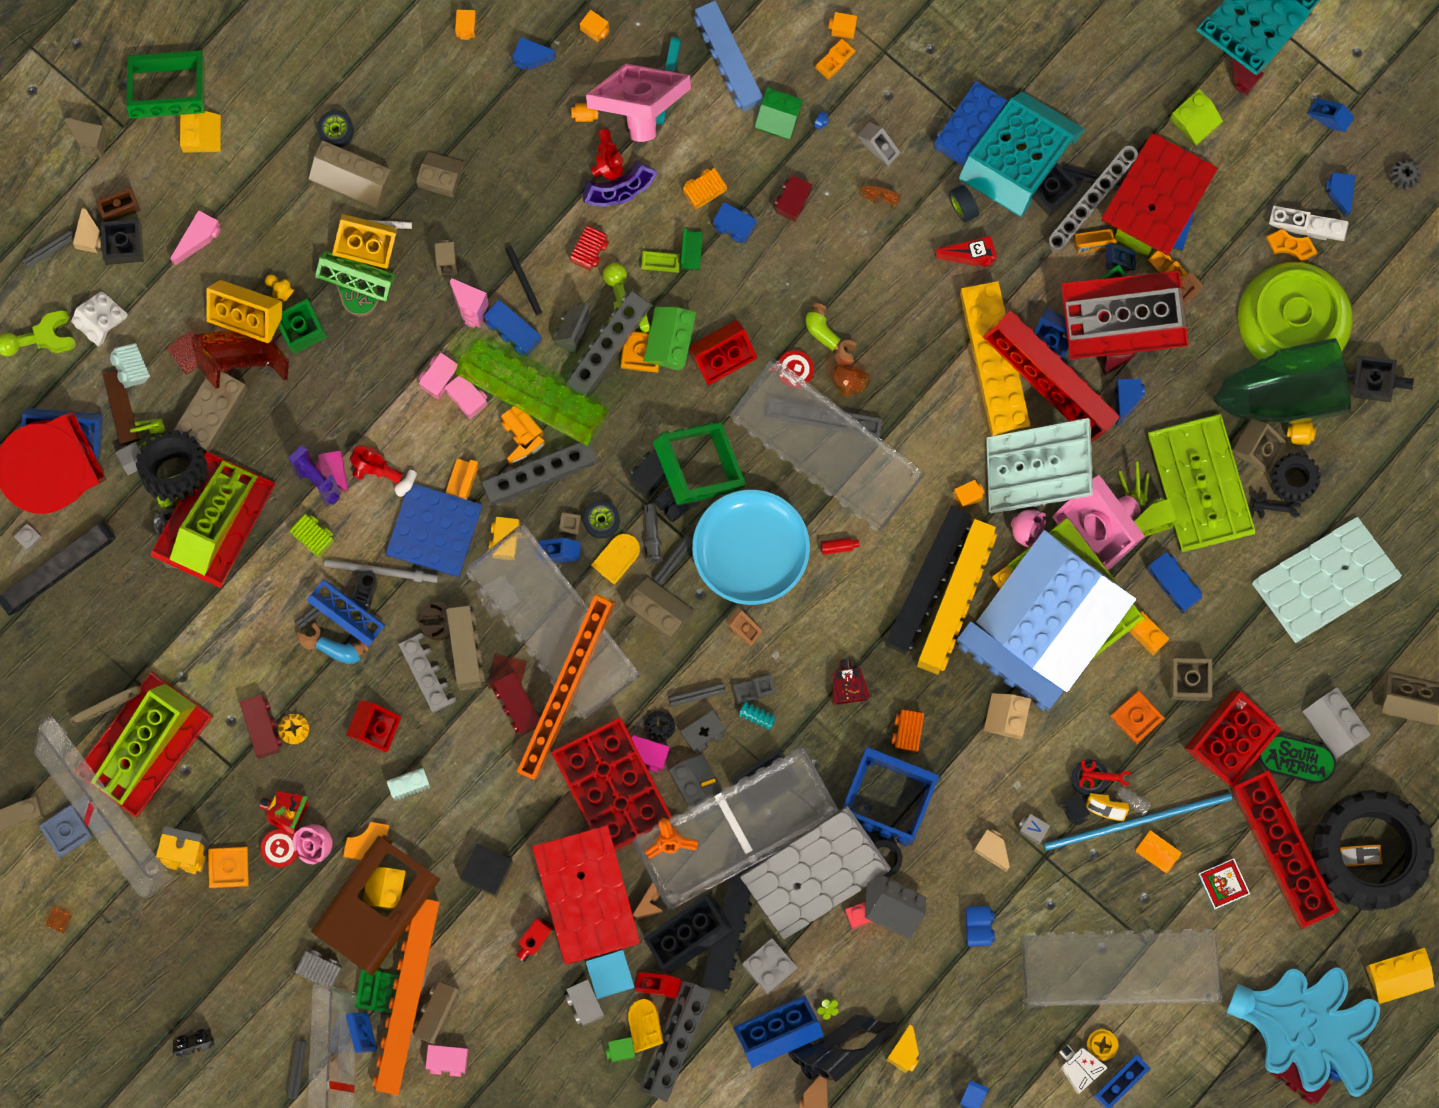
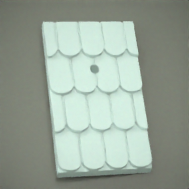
(1053, 462)
(1326, 579)

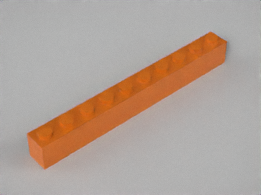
(566, 686)
(406, 999)

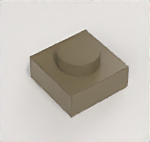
(570, 523)

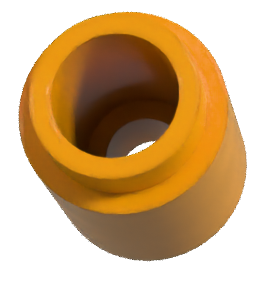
(583, 113)

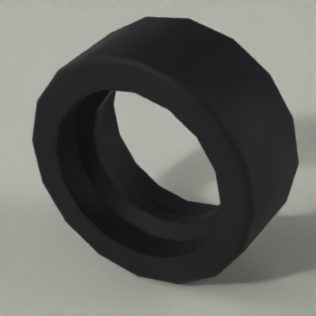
(896, 850)

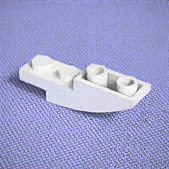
(1307, 224)

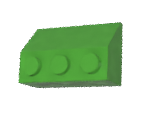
(669, 337)

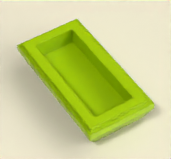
(660, 261)

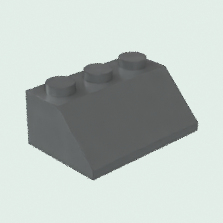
(894, 906)

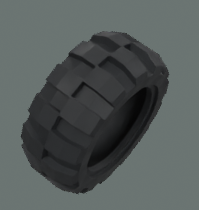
(1407, 822)

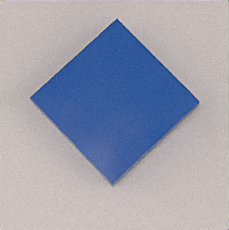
(361, 1032)

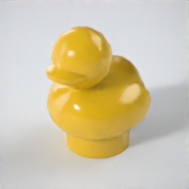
(281, 289)

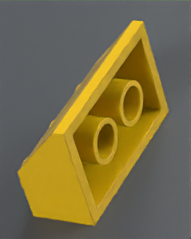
(364, 241)
(1401, 975)

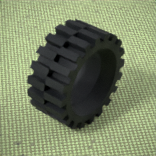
(166, 448)

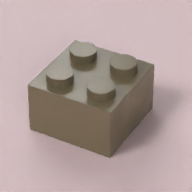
(1191, 679)

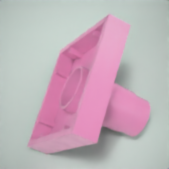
(640, 95)
(1104, 522)

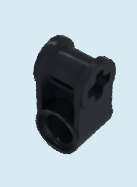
(364, 592)

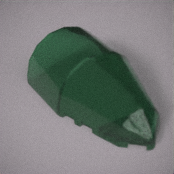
(1290, 386)

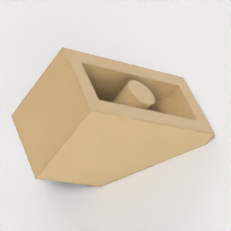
(87, 234)
(993, 849)

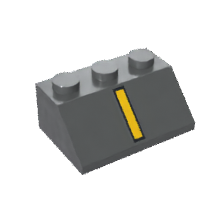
(695, 780)

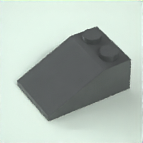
(573, 327)

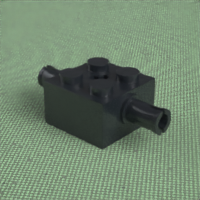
(1386, 379)

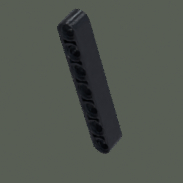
(56, 568)

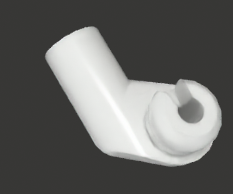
(406, 484)

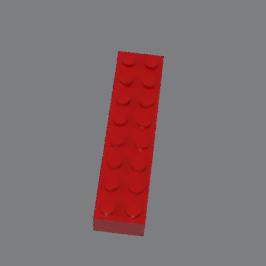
(1049, 374)
(1284, 850)

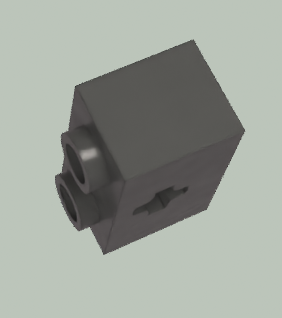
(708, 722)

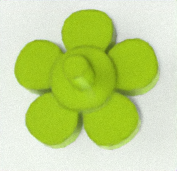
(828, 1008)

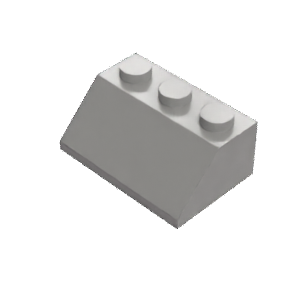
(1336, 723)

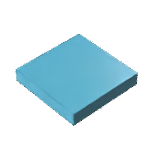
(610, 974)

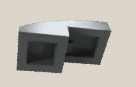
(754, 689)

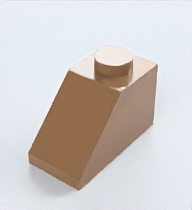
(815, 1095)

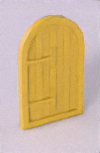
(617, 557)
(644, 1025)

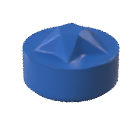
(822, 120)

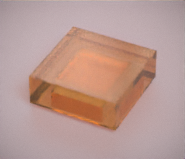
(58, 920)

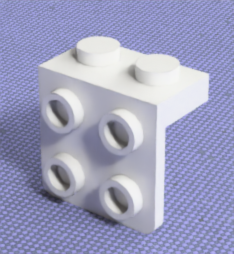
(98, 317)

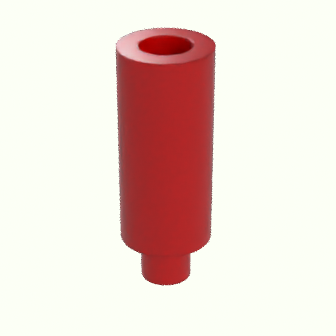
(838, 546)

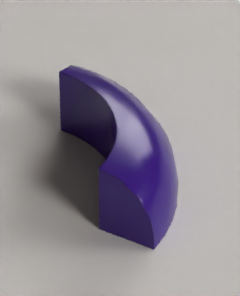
(622, 189)

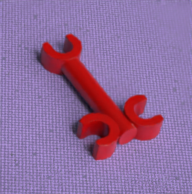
(1088, 775)

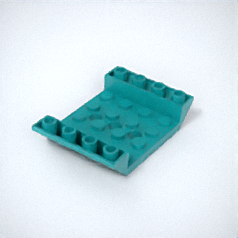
(1248, 43)
(1011, 174)

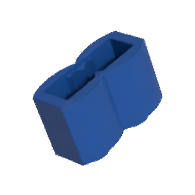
(979, 926)

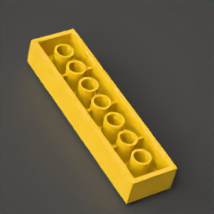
(997, 378)
(958, 592)

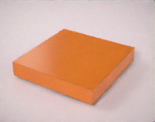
(1137, 717)

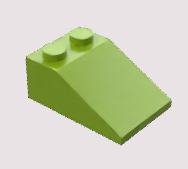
(1157, 517)

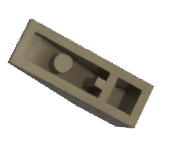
(21, 814)

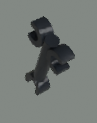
(1259, 505)

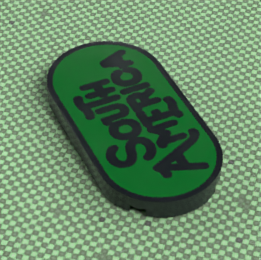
(1298, 760)

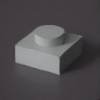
(27, 537)

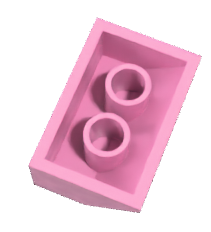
(471, 303)

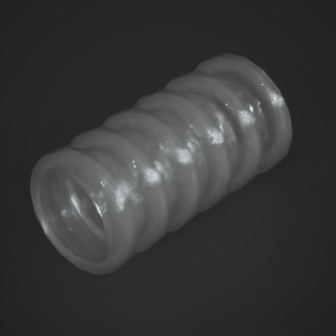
(1134, 800)

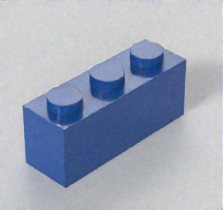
(512, 328)
(1175, 582)
(1122, 1082)

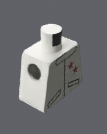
(1081, 1068)

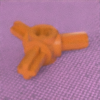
(669, 840)

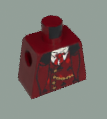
(849, 684)

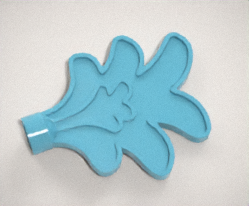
(1309, 1030)

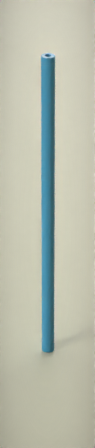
(1137, 821)

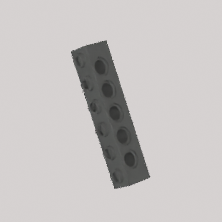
(641, 308)
(533, 481)
(677, 1039)

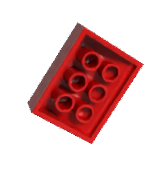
(1232, 738)

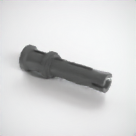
(653, 542)

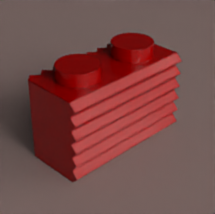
(589, 248)

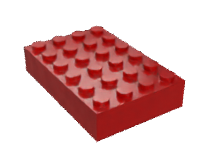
(611, 783)

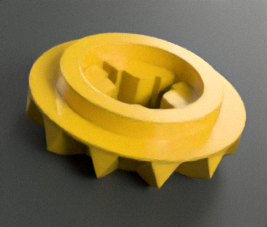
(301, 733)
(1110, 1040)

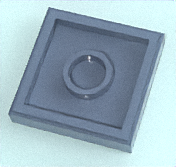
(65, 831)

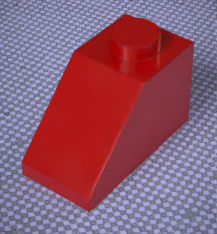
(657, 984)

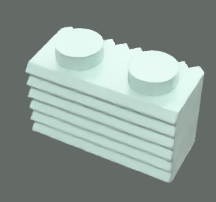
(129, 365)
(408, 784)

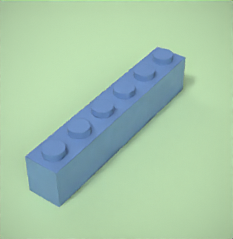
(728, 56)
(1008, 666)

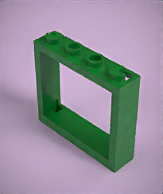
(166, 62)
(673, 471)

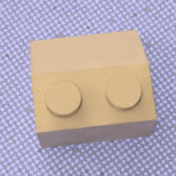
(1007, 715)

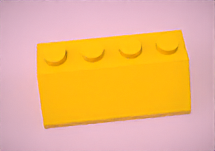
(243, 310)

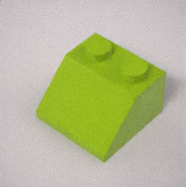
(1196, 117)

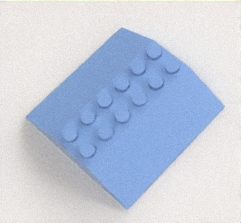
(1055, 611)

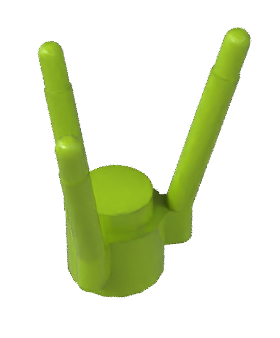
(155, 426)
(1139, 495)

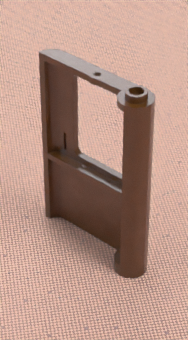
(360, 930)

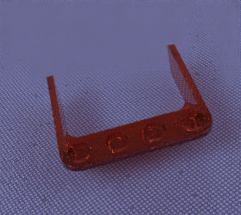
(234, 350)

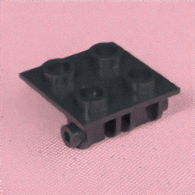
(184, 1043)

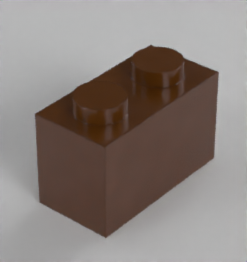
(118, 205)

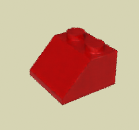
(373, 726)

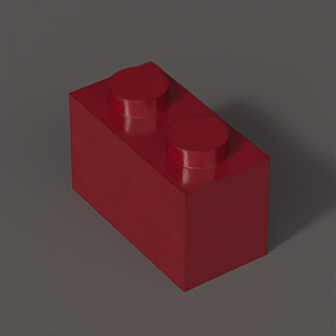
(793, 198)

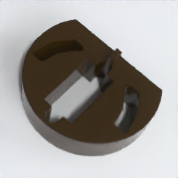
(430, 630)

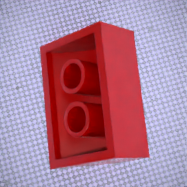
(722, 352)

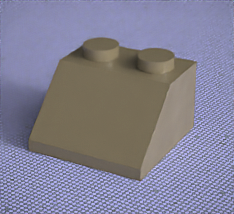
(89, 137)
(440, 174)
(1260, 446)

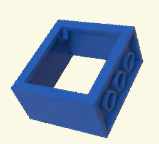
(900, 767)

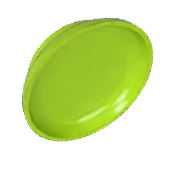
(1292, 308)

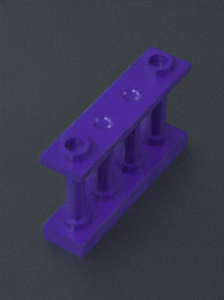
(304, 467)

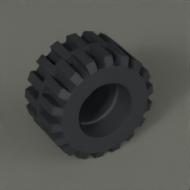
(1302, 464)

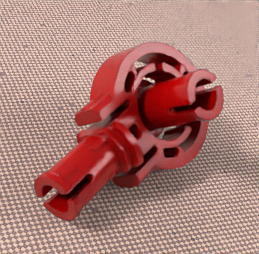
(608, 158)
(371, 462)

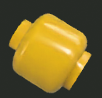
(1302, 433)

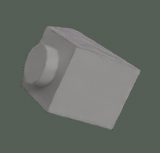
(879, 143)

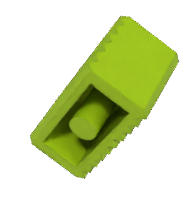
(312, 535)

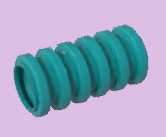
(756, 715)

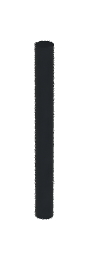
(523, 280)

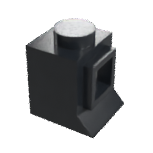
(1075, 809)

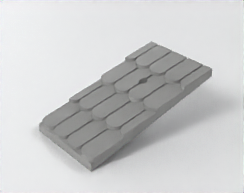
(815, 872)

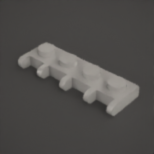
(425, 673)

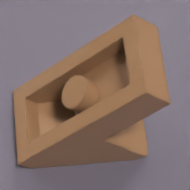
(1190, 287)
(743, 627)
(645, 907)

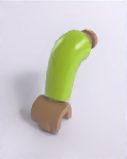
(818, 328)

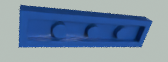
(340, 617)

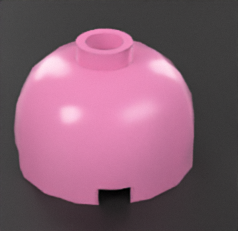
(1028, 526)
(312, 843)

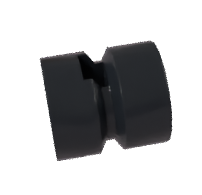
(667, 502)

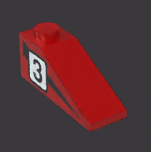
(974, 252)

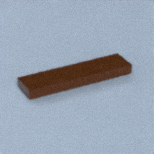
(120, 408)

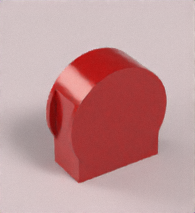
(48, 465)

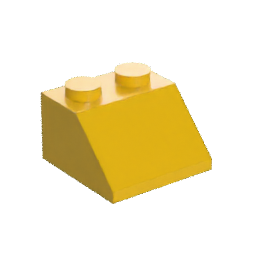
(200, 132)
(385, 888)
(905, 1052)

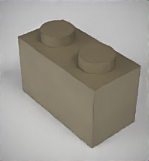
(446, 258)

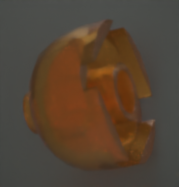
(850, 380)

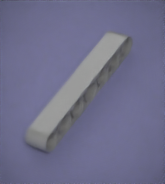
(1096, 190)

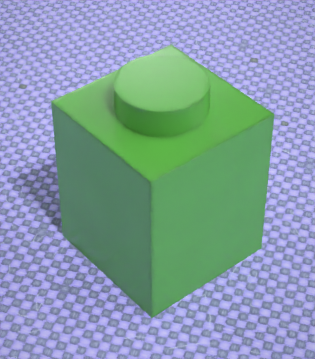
(620, 1050)

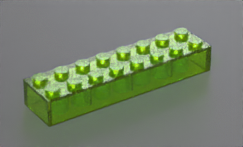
(532, 391)

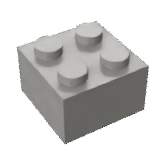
(769, 966)

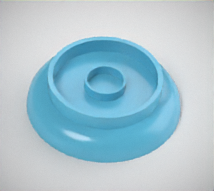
(751, 547)

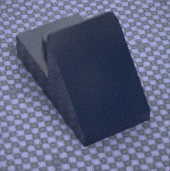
(1121, 256)

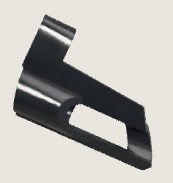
(828, 1057)

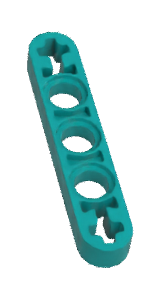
(670, 66)

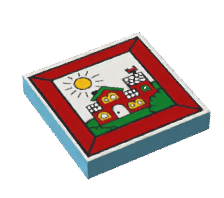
(1224, 884)

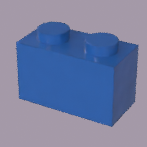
(734, 223)

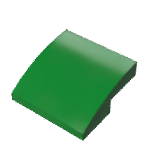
(376, 991)

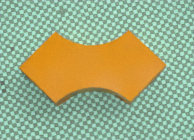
(1298, 247)
(358, 846)

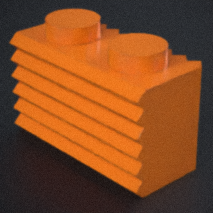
(908, 732)

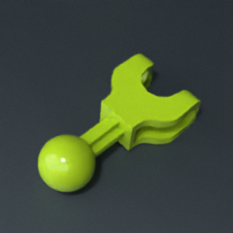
(615, 275)
(42, 335)

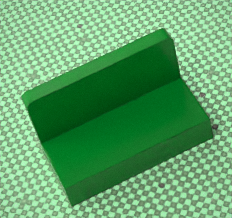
(691, 250)

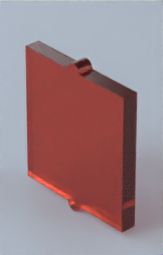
(184, 353)
(505, 666)

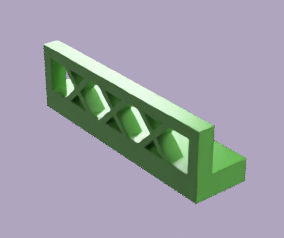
(357, 270)

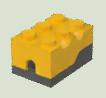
(182, 850)

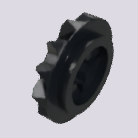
(654, 733)

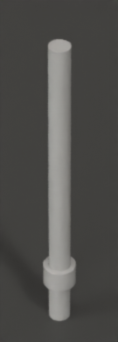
(418, 576)

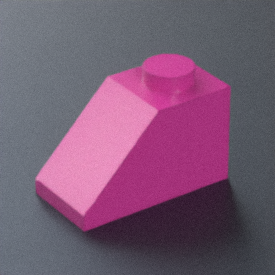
(333, 464)
(652, 753)

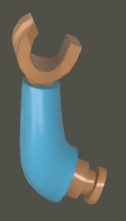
(341, 652)

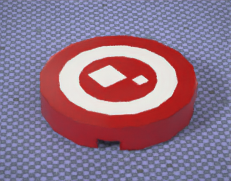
(799, 363)
(278, 849)

